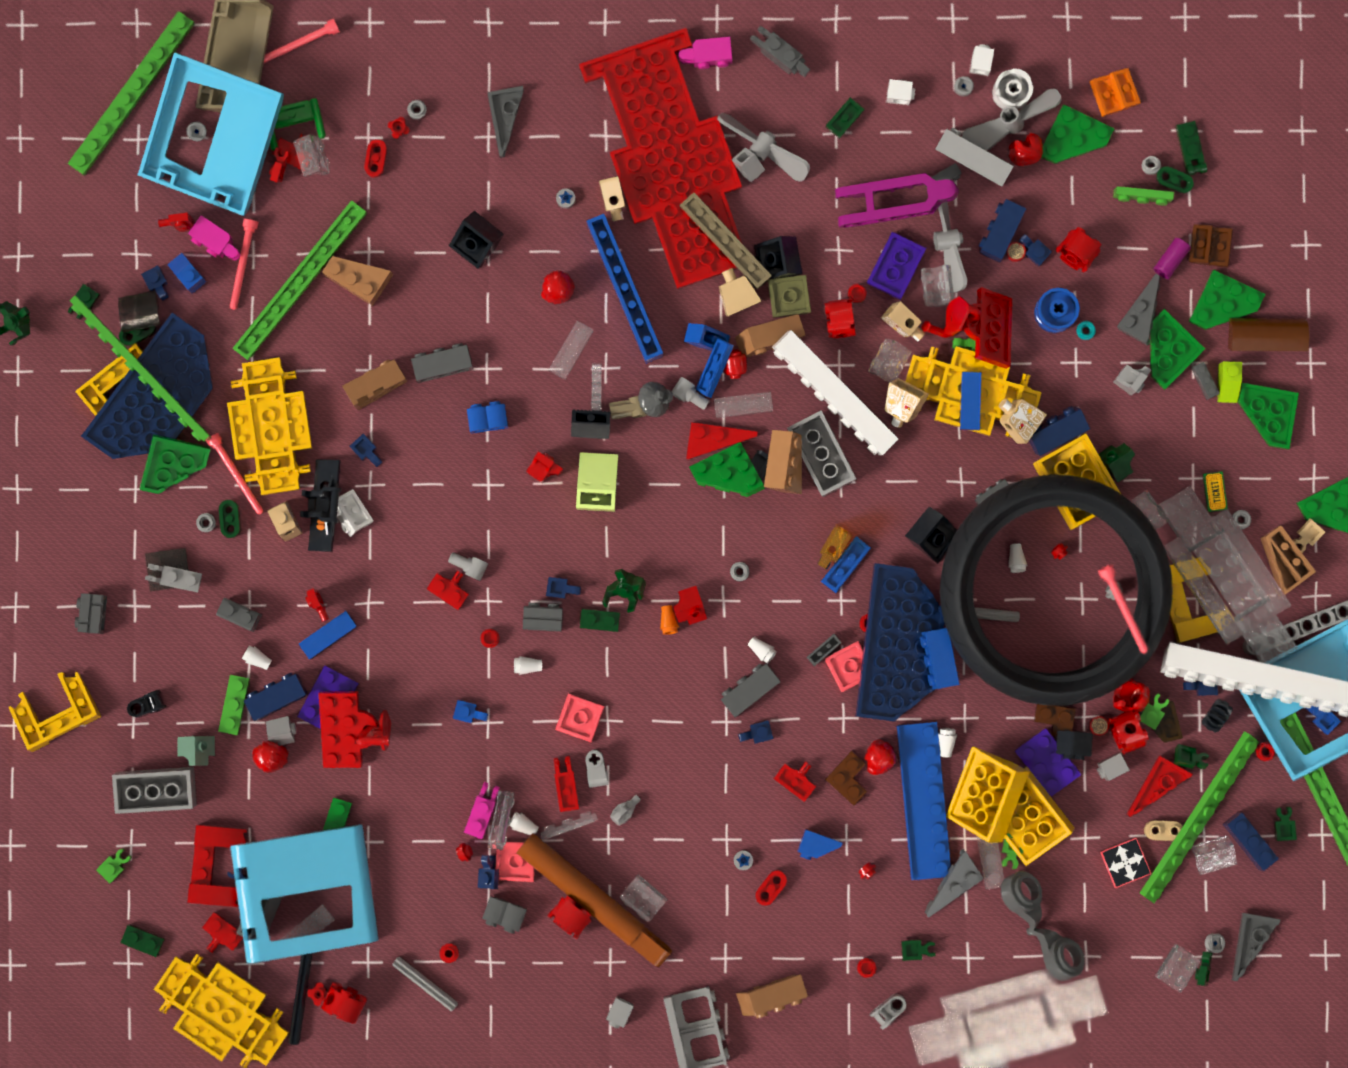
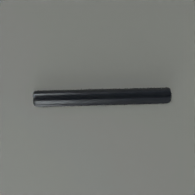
(300, 998)

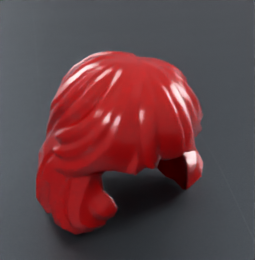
(1026, 152)
(557, 287)
(1131, 696)
(270, 756)
(880, 757)

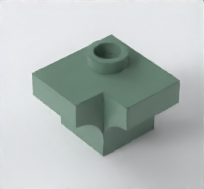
(196, 749)

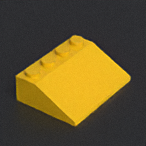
(1080, 460)
(987, 795)
(1036, 822)

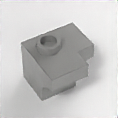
(1131, 379)

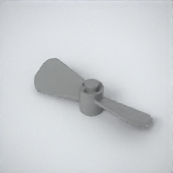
(1010, 120)
(765, 146)
(950, 241)

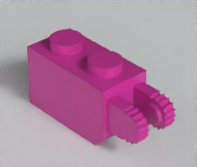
(708, 53)
(213, 238)
(481, 813)

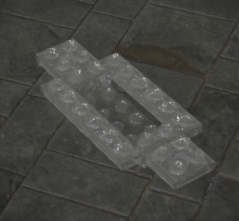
(1234, 570)
(1011, 1028)

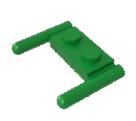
(299, 113)

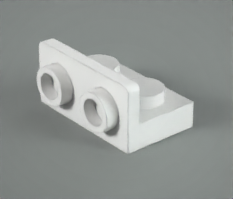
(352, 513)

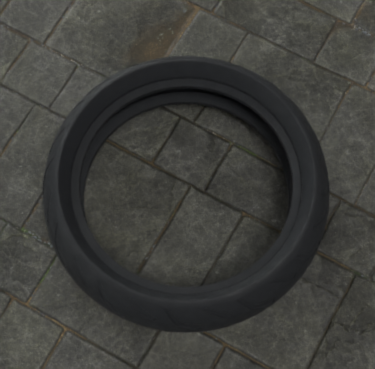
(1151, 609)

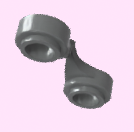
(1031, 911)

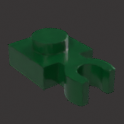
(88, 296)
(1187, 757)
(1285, 828)
(913, 949)
(1202, 974)

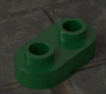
(1174, 180)
(138, 336)
(228, 519)

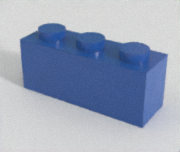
(939, 658)

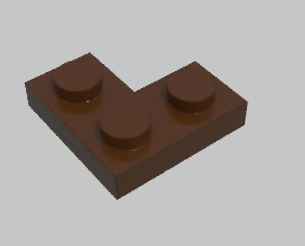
(1059, 717)
(842, 778)

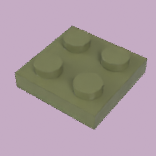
(789, 296)

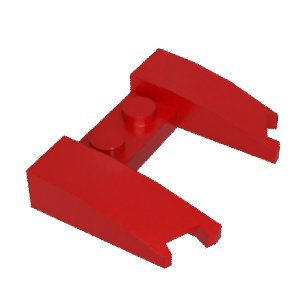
(201, 888)

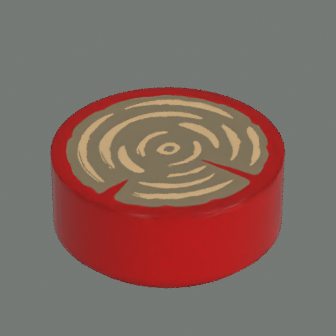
(1015, 252)
(1098, 726)

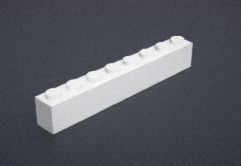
(834, 392)

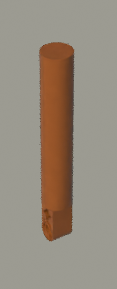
(593, 900)

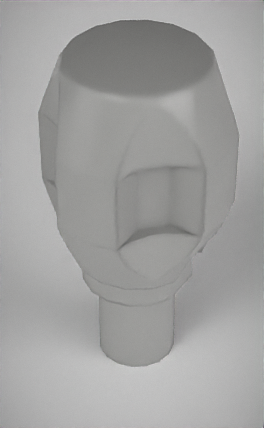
(624, 811)

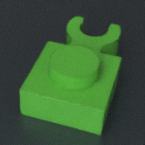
(968, 344)
(1152, 714)
(1011, 855)
(111, 867)

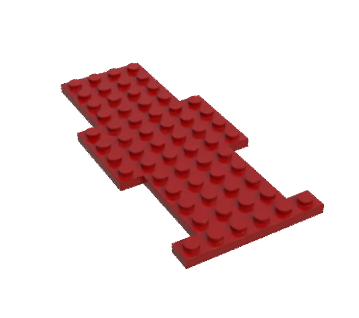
(668, 152)

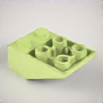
(597, 482)

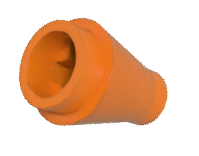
(668, 621)

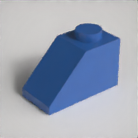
(186, 273)
(703, 336)
(816, 845)

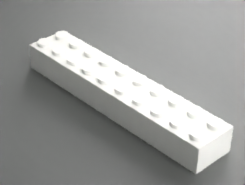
(1255, 678)

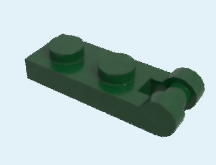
(1191, 147)

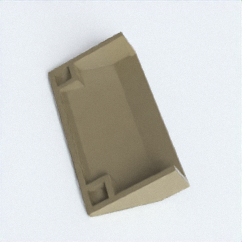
(235, 45)

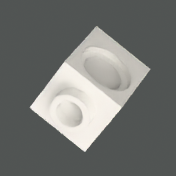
(981, 60)
(900, 92)

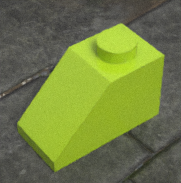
(1229, 381)

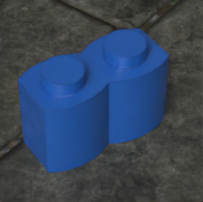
(487, 417)

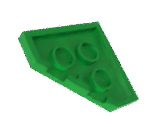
(1074, 136)
(1223, 300)
(1170, 349)
(1270, 412)
(171, 462)
(728, 472)
(1328, 506)

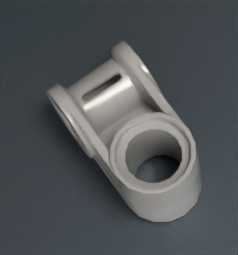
(597, 772)
(888, 1011)

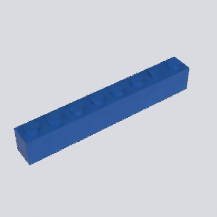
(624, 288)

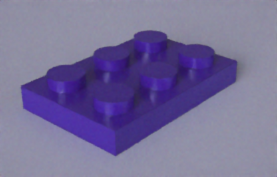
(896, 265)
(327, 681)
(1046, 765)

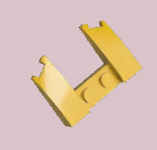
(93, 390)
(1182, 622)
(39, 734)

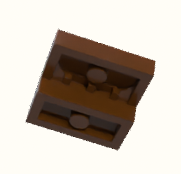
(1210, 245)

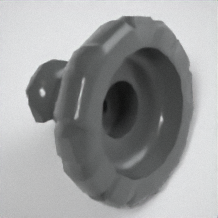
(654, 399)

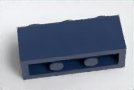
(1001, 230)
(1058, 430)
(275, 696)
(1250, 841)

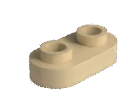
(1164, 830)

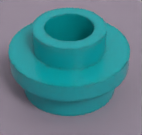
(1085, 324)

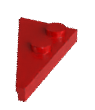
(708, 438)
(1161, 779)

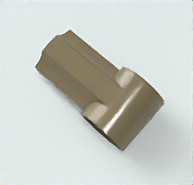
(626, 409)

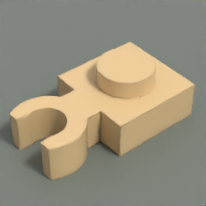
(1309, 533)

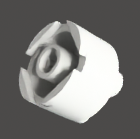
(1023, 89)

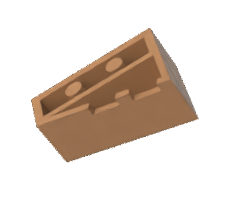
(358, 278)
(762, 337)
(374, 384)
(784, 462)
(1285, 559)
(772, 996)

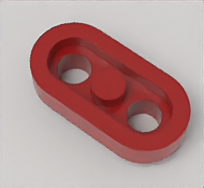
(375, 159)
(771, 888)

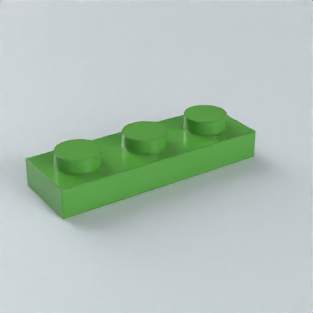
(1143, 195)
(234, 705)

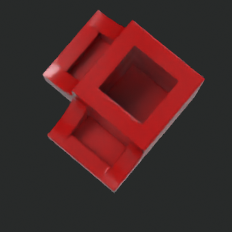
(543, 467)
(690, 606)

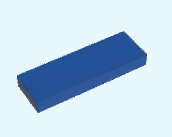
(714, 367)
(970, 401)
(845, 564)
(327, 635)

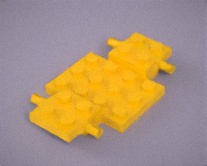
(943, 385)
(270, 426)
(220, 1011)

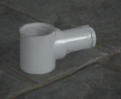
(686, 391)
(472, 566)

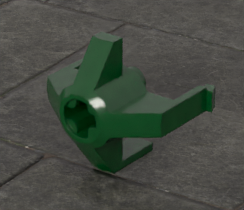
(16, 320)
(625, 587)

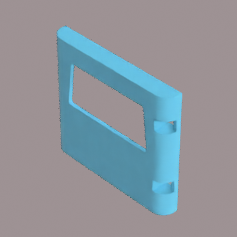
(238, 142)
(1322, 656)
(300, 866)

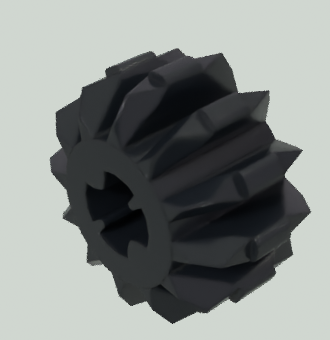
(1217, 715)

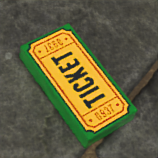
(1215, 491)

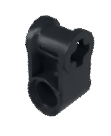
(147, 704)

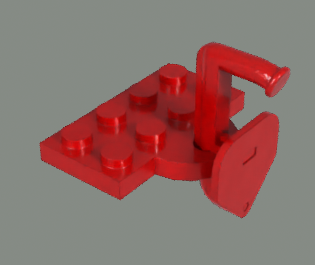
(985, 322)
(348, 729)

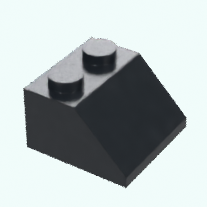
(476, 239)
(779, 256)
(932, 534)

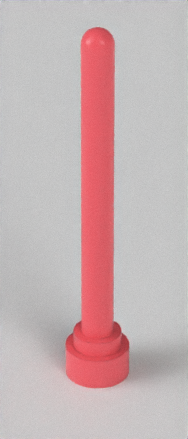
(330, 28)
(249, 228)
(216, 443)
(1108, 574)

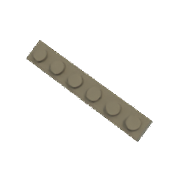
(725, 240)

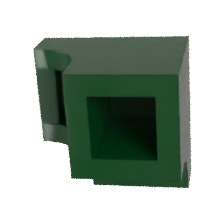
(1118, 461)

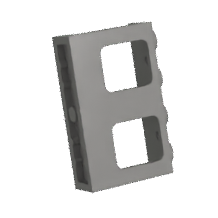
(684, 1032)

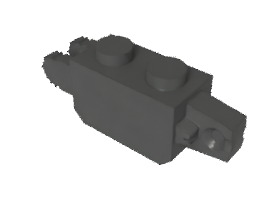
(781, 53)

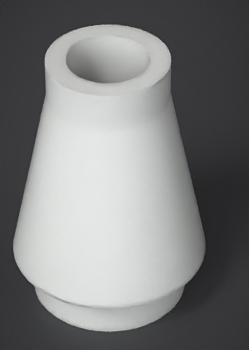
(1017, 560)
(763, 650)
(256, 657)
(526, 665)
(947, 741)
(522, 824)

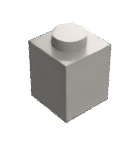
(748, 164)
(281, 731)
(1112, 767)
(619, 1012)

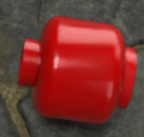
(736, 364)

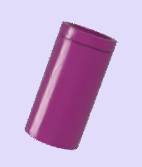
(1172, 258)

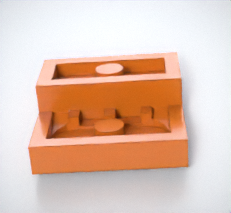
(1115, 92)

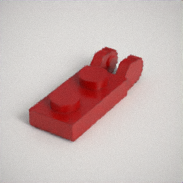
(566, 786)

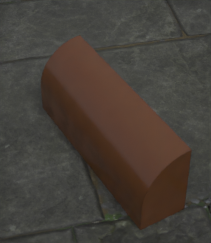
(1268, 334)

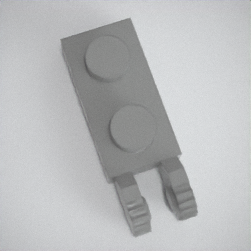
(176, 578)

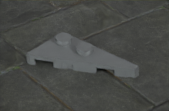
(504, 109)
(1140, 316)
(958, 880)
(1252, 935)

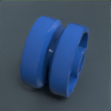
(1063, 301)

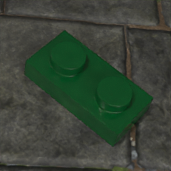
(844, 118)
(599, 620)
(142, 940)

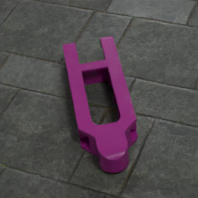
(938, 193)

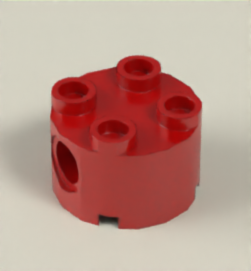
(1078, 249)
(841, 318)
(1125, 741)
(569, 917)
(344, 1003)

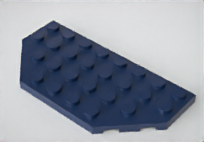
(134, 413)
(893, 659)

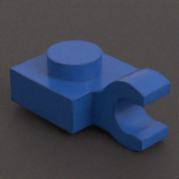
(467, 711)
(1324, 720)

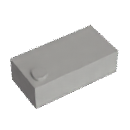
(974, 156)
(823, 454)
(154, 790)

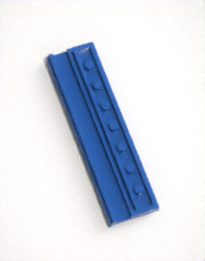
(923, 800)

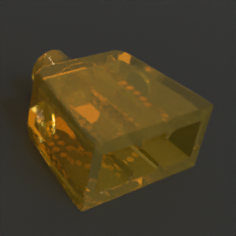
(839, 538)

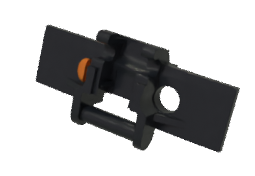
(319, 505)

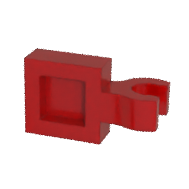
(278, 169)

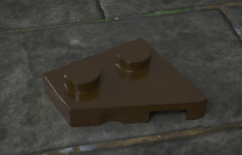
(1169, 726)

